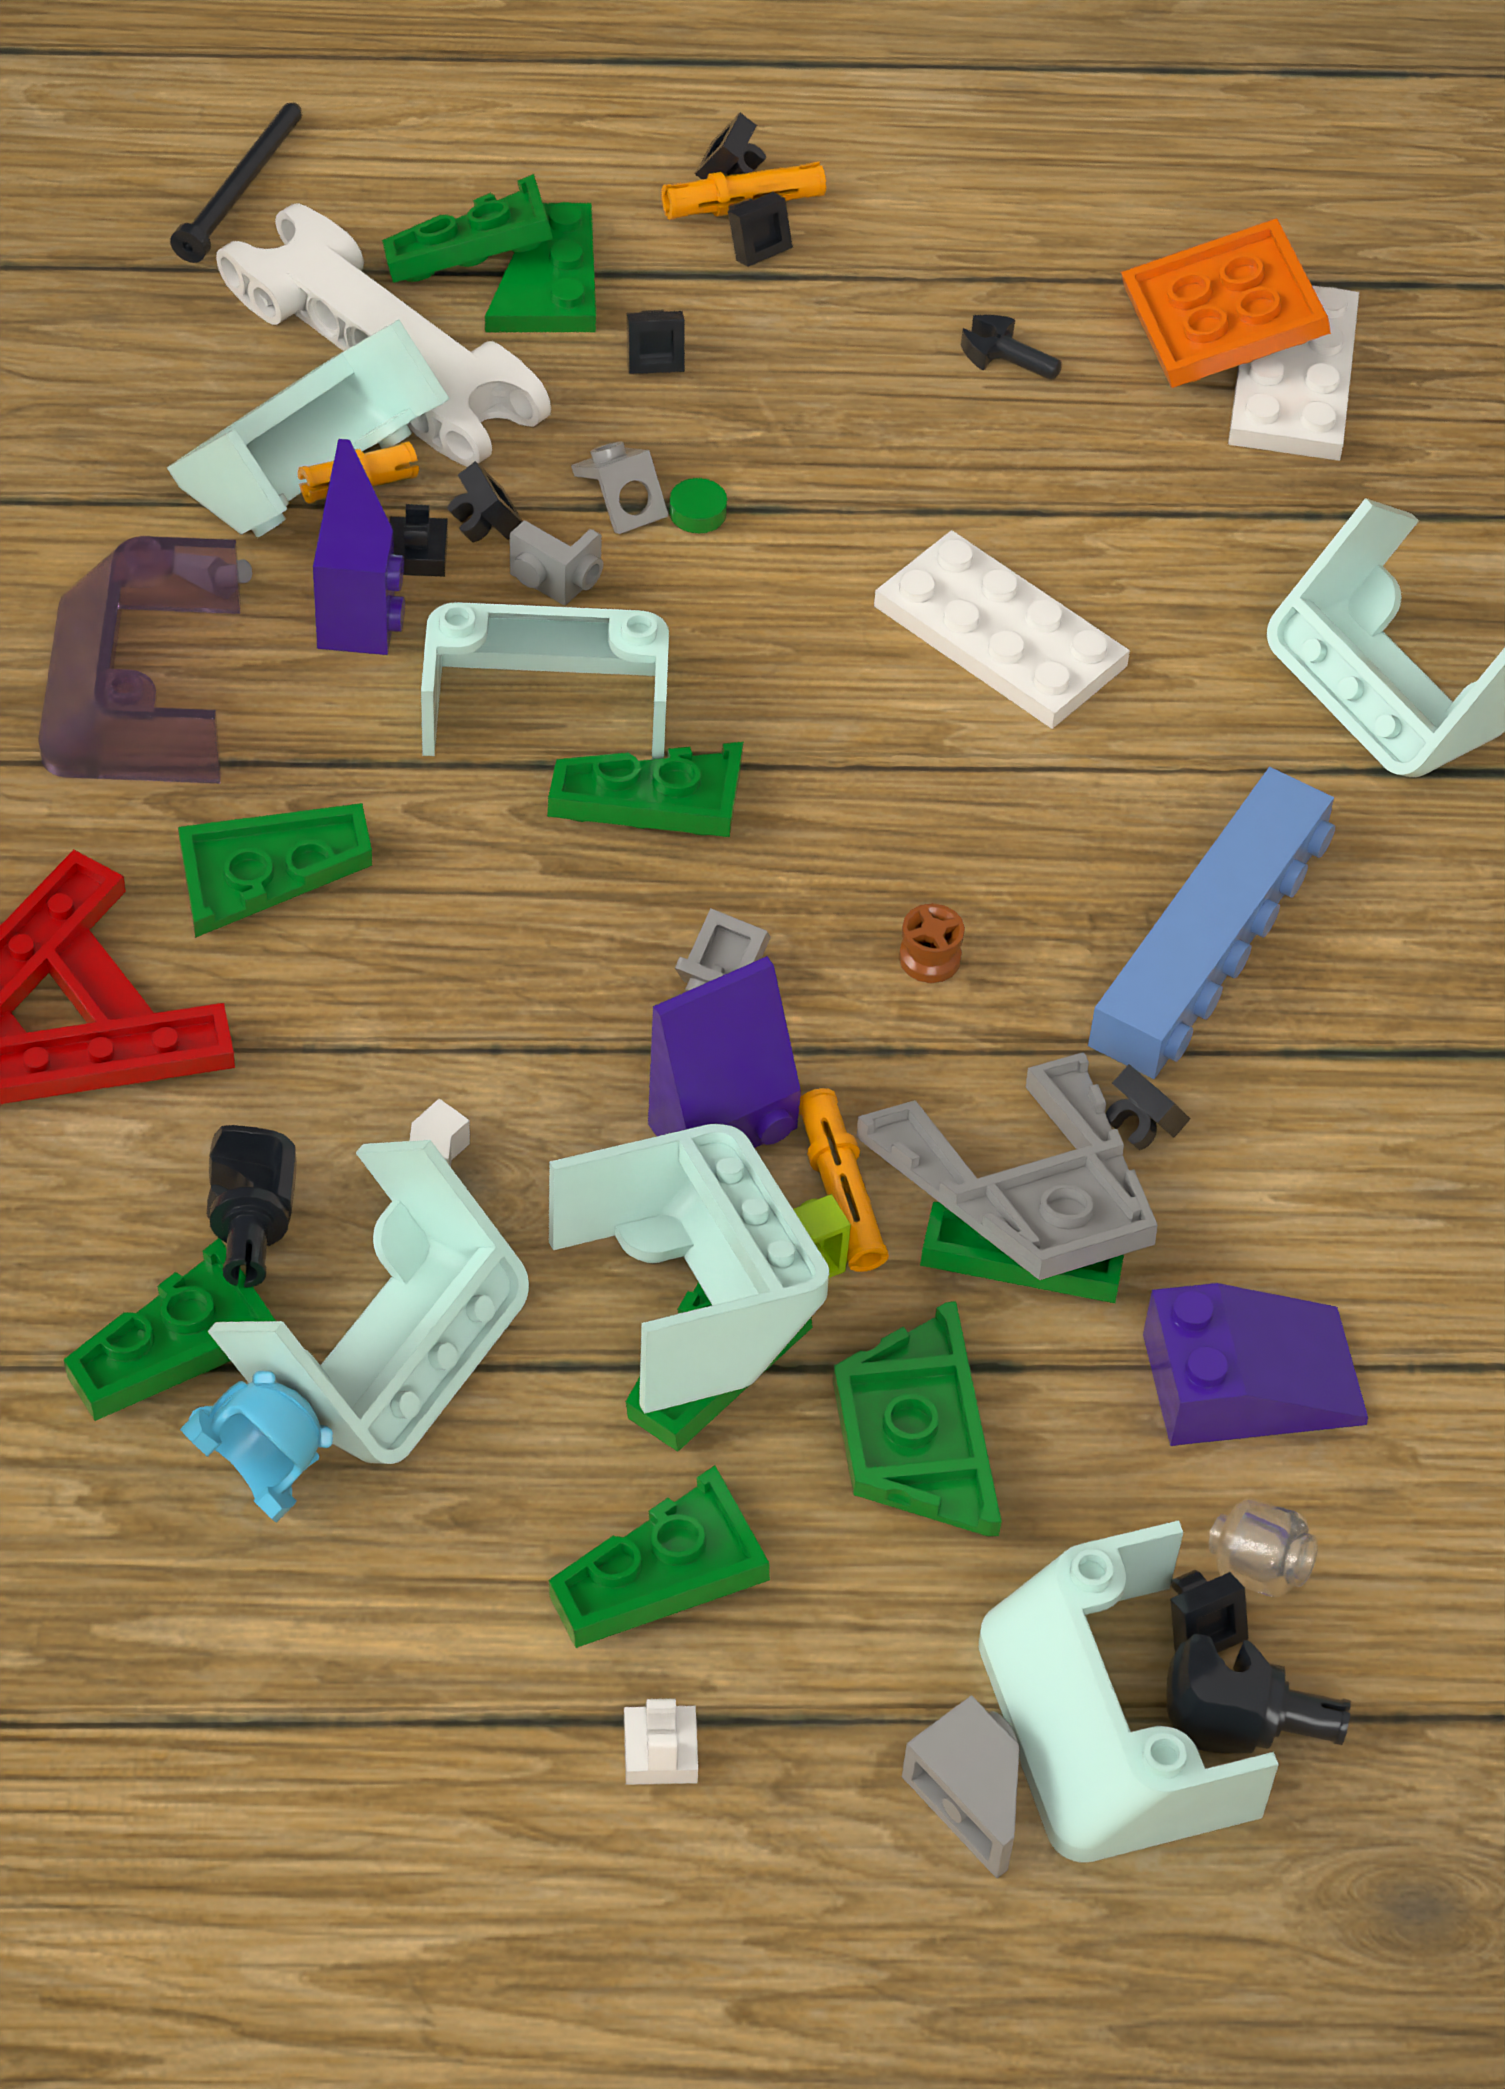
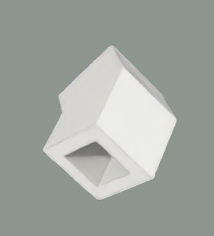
(445, 1129)

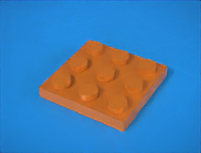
(1225, 303)

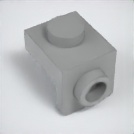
(552, 565)
(721, 948)

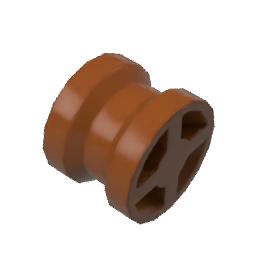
(942, 933)

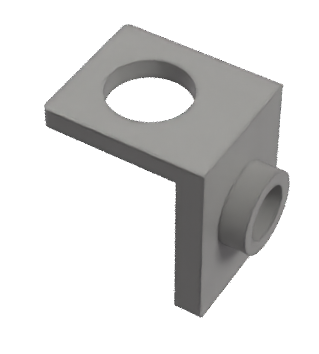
(614, 468)

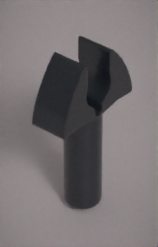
(993, 339)

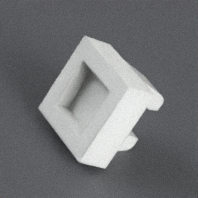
(660, 1743)

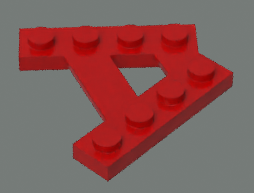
(122, 1034)

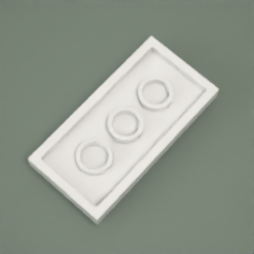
(1300, 394)
(1001, 629)

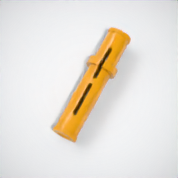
(721, 191)
(822, 1121)

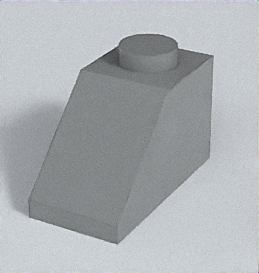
(969, 1778)

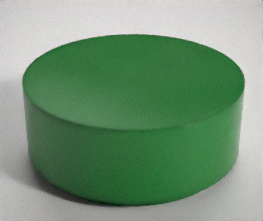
(698, 505)

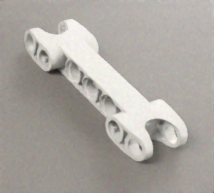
(324, 285)

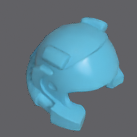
(264, 1434)

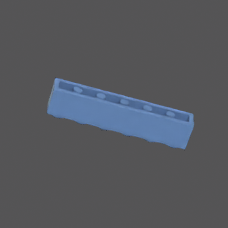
(1211, 924)

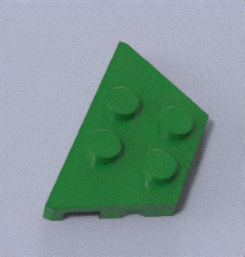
(917, 1426)

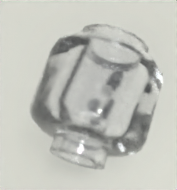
(1264, 1547)

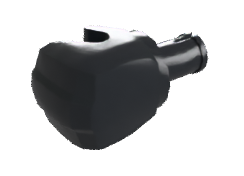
(250, 1196)
(1245, 1705)

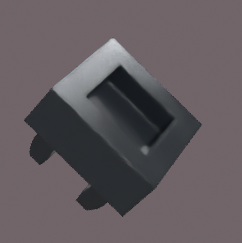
(731, 151)
(759, 228)
(655, 342)
(486, 502)
(420, 541)
(1147, 1104)
(1209, 1609)

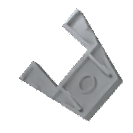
(1041, 1213)

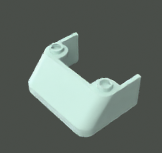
(358, 396)
(543, 641)
(1337, 648)
(721, 1210)
(424, 1330)
(1088, 1774)

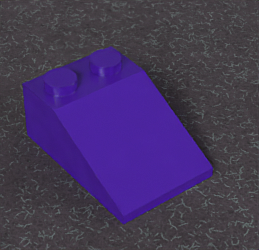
(356, 564)
(725, 1058)
(1248, 1364)

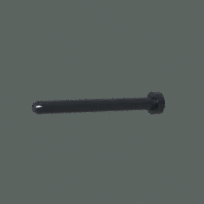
(192, 239)

